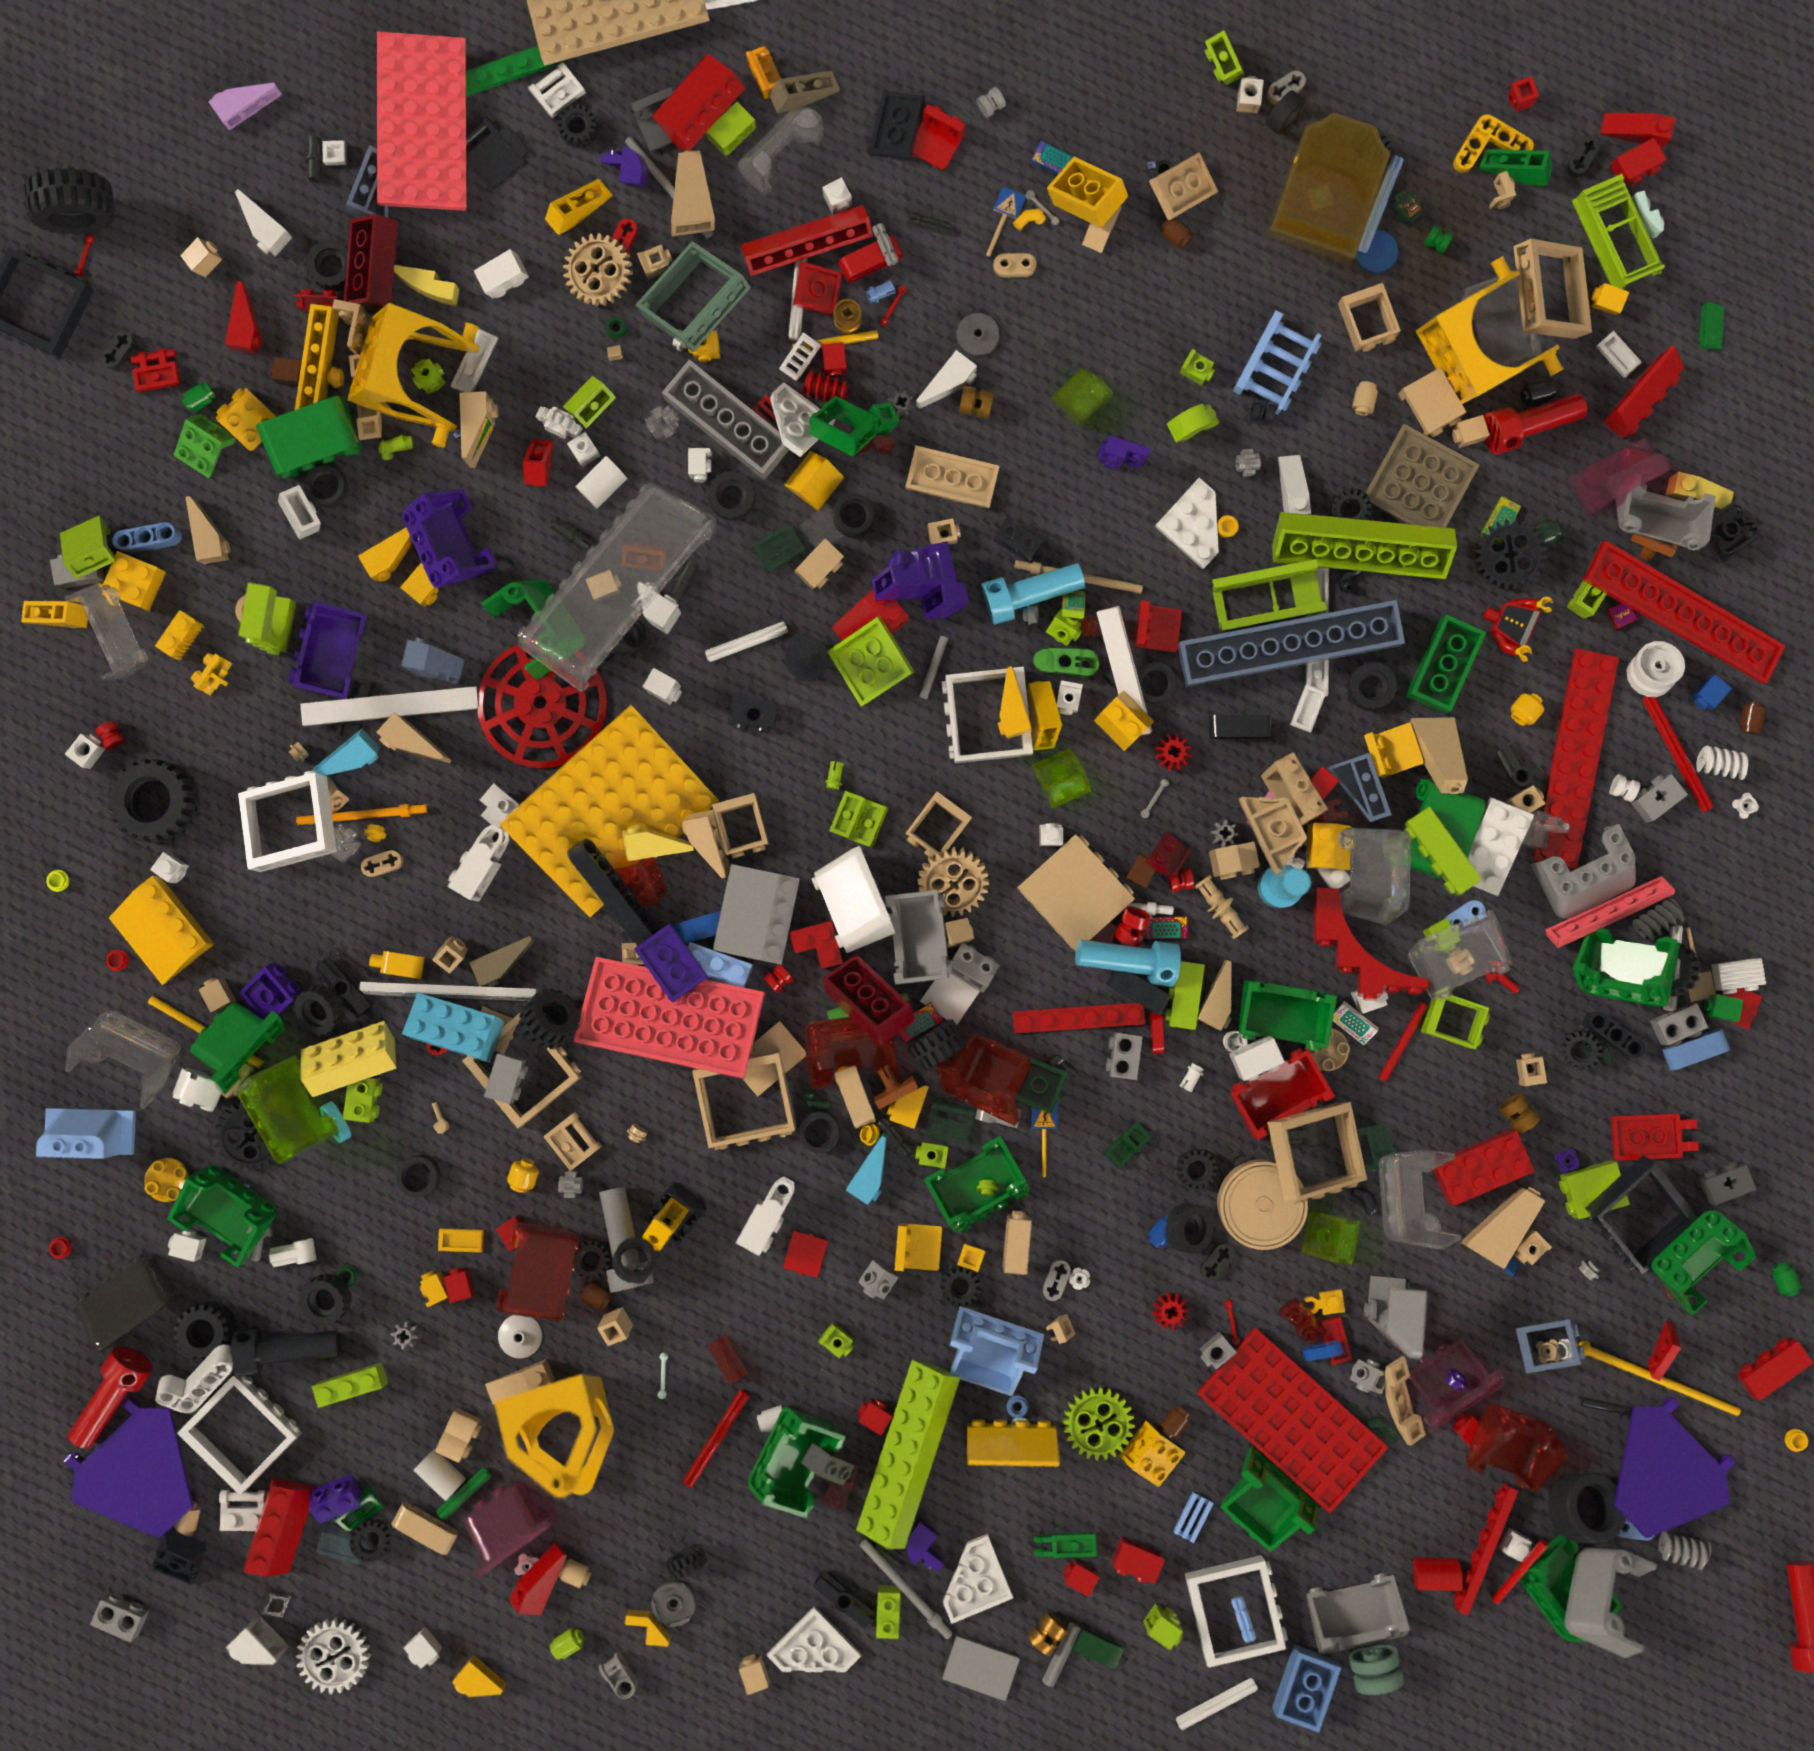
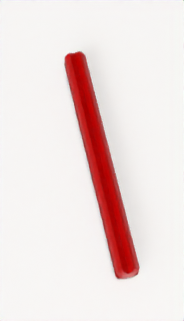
(1678, 753)

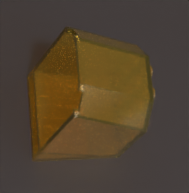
(1330, 188)

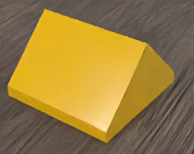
(814, 480)

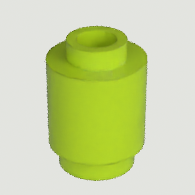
(567, 1643)

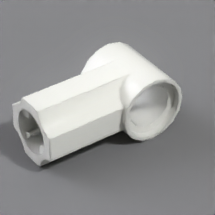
(298, 1252)

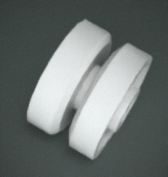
(1655, 669)

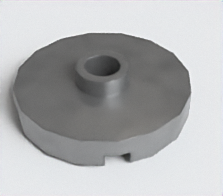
(975, 345)
(667, 1613)

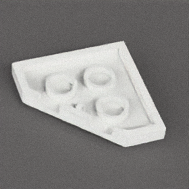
(793, 417)
(1193, 524)
(976, 1581)
(814, 1647)

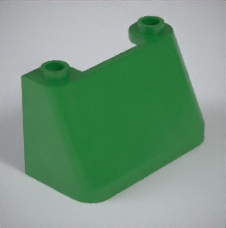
(1458, 814)
(1626, 968)
(1286, 1013)
(1550, 1583)

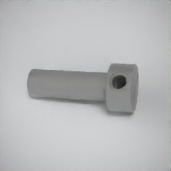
(619, 1228)

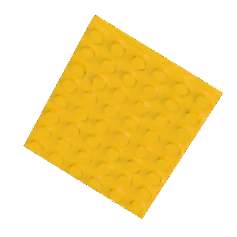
(610, 784)

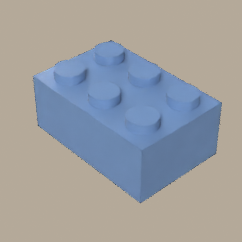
(1306, 1688)

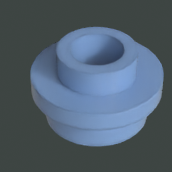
(1017, 1413)

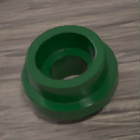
(613, 322)
(352, 1270)

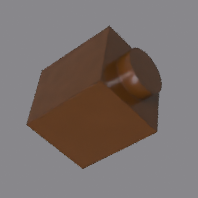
(286, 371)
(1140, 872)

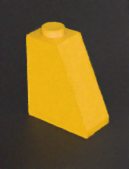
(1043, 715)

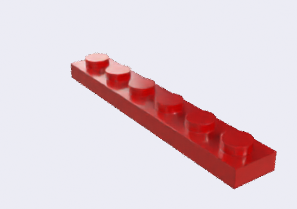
(1078, 1017)
(1482, 1555)

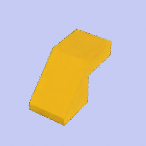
(656, 1633)

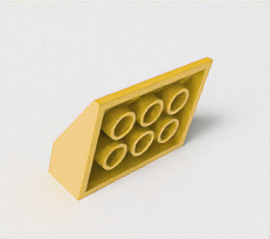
(160, 929)
(1012, 1443)

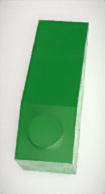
(1523, 166)

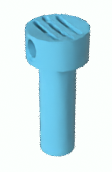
(1004, 599)
(1284, 888)
(1158, 963)

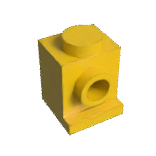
(433, 1287)

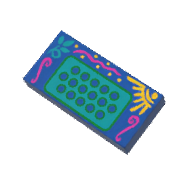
(1050, 158)

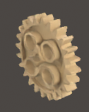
(586, 255)
(967, 893)

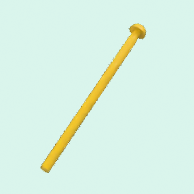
(1668, 1383)

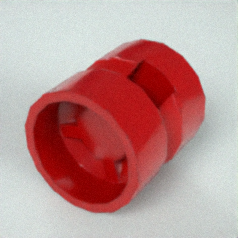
(1133, 926)

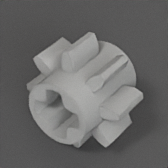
(1248, 462)
(1229, 829)
(570, 1184)
(410, 1330)

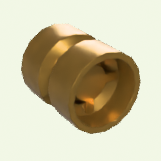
(847, 316)
(968, 402)
(1519, 1113)
(1048, 1633)

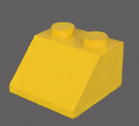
(1124, 720)
(1323, 847)

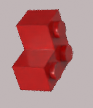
(819, 937)

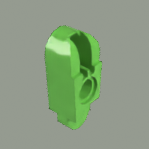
(1048, 661)

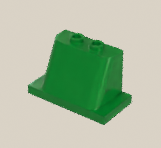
(232, 1041)
(1269, 1502)

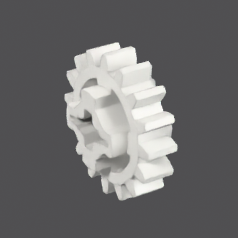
(558, 422)

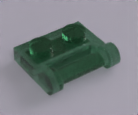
(947, 1129)
(1378, 1144)

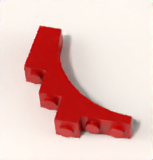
(1372, 975)

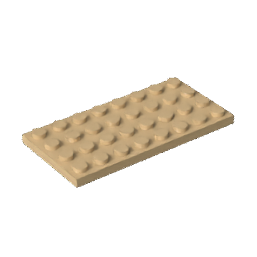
(586, 26)

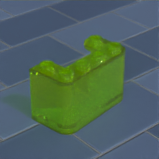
(284, 1112)

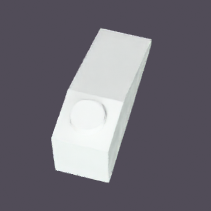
(266, 231)
(951, 378)
(1294, 485)

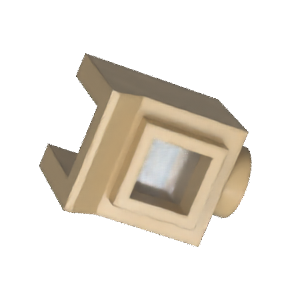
(655, 261)

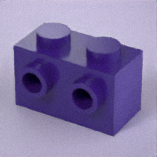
(335, 1498)

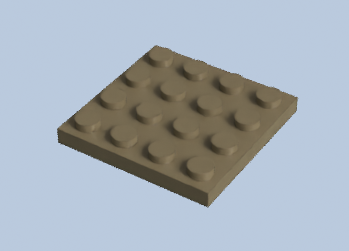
(1420, 480)

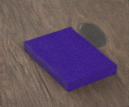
(671, 962)

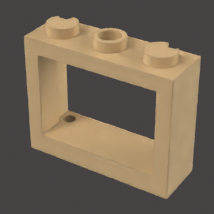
(1295, 786)

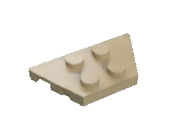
(1275, 828)

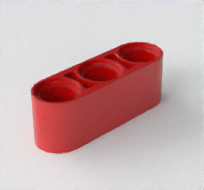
(866, 260)

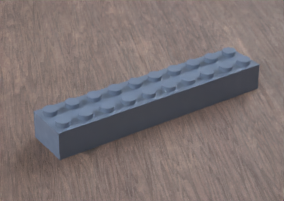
(1291, 643)

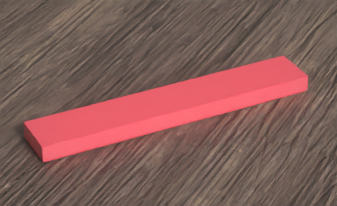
(1610, 911)

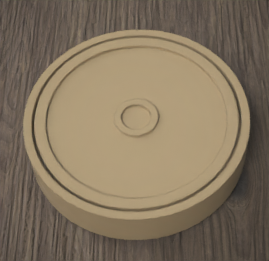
(1255, 1209)

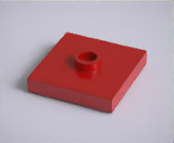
(817, 288)

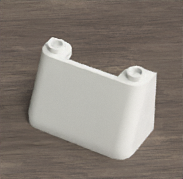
(853, 901)

